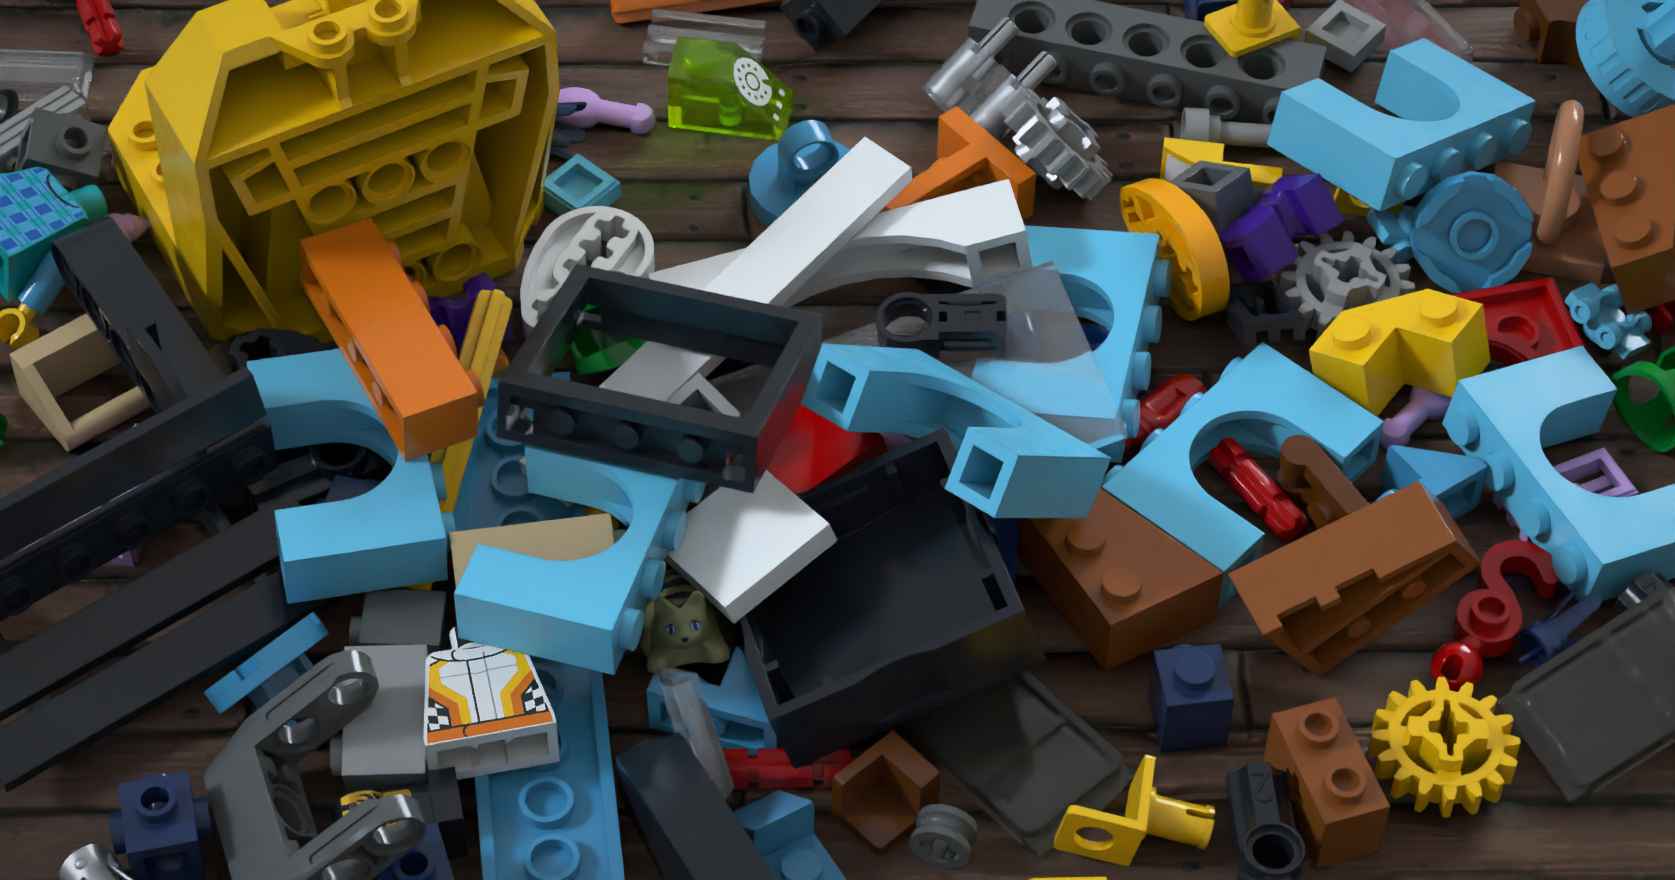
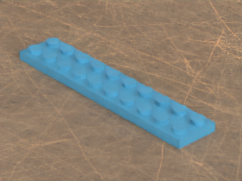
(560, 814)

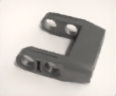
(262, 800)

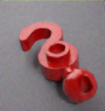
(1491, 617)

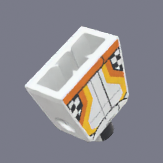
(485, 711)

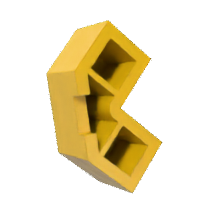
(1403, 340)

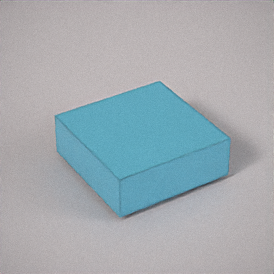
(579, 185)

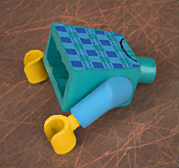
(33, 215)

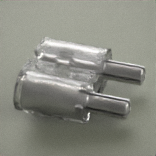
(979, 83)

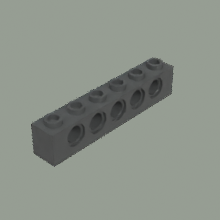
(1147, 56)

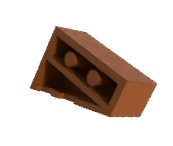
(1633, 200)

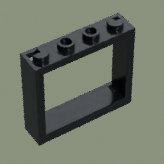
(647, 430)

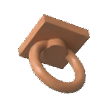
(1564, 223)

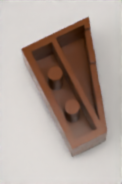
(1355, 577)
(1119, 579)

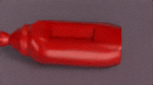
(1164, 405)

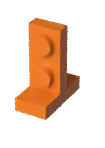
(968, 160)

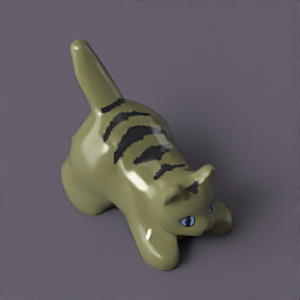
(683, 627)

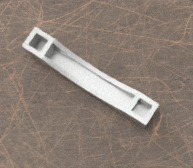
(950, 238)

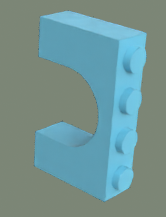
(1450, 125)
(1118, 285)
(1542, 402)
(1259, 406)
(1006, 455)
(363, 542)
(587, 606)

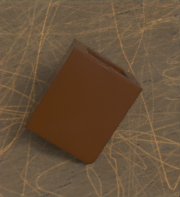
(884, 792)

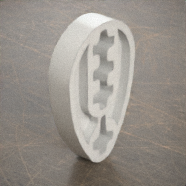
(573, 240)

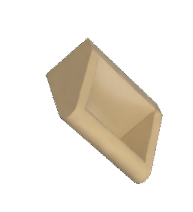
(61, 363)

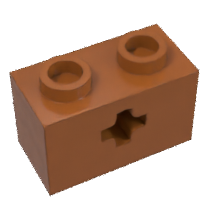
(1329, 782)

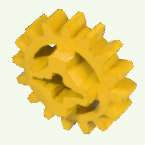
(1444, 747)

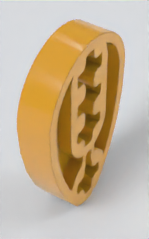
(1186, 238)

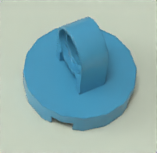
(791, 168)
(1471, 232)
(270, 668)

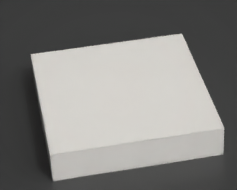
(748, 544)

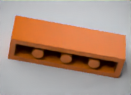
(390, 338)

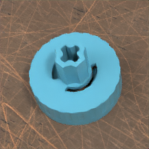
(1625, 50)

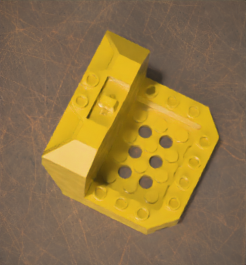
(334, 116)

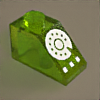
(725, 91)

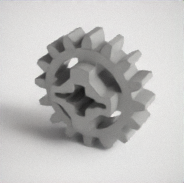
(1056, 143)
(1341, 278)

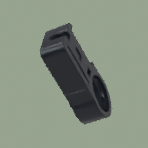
(955, 322)

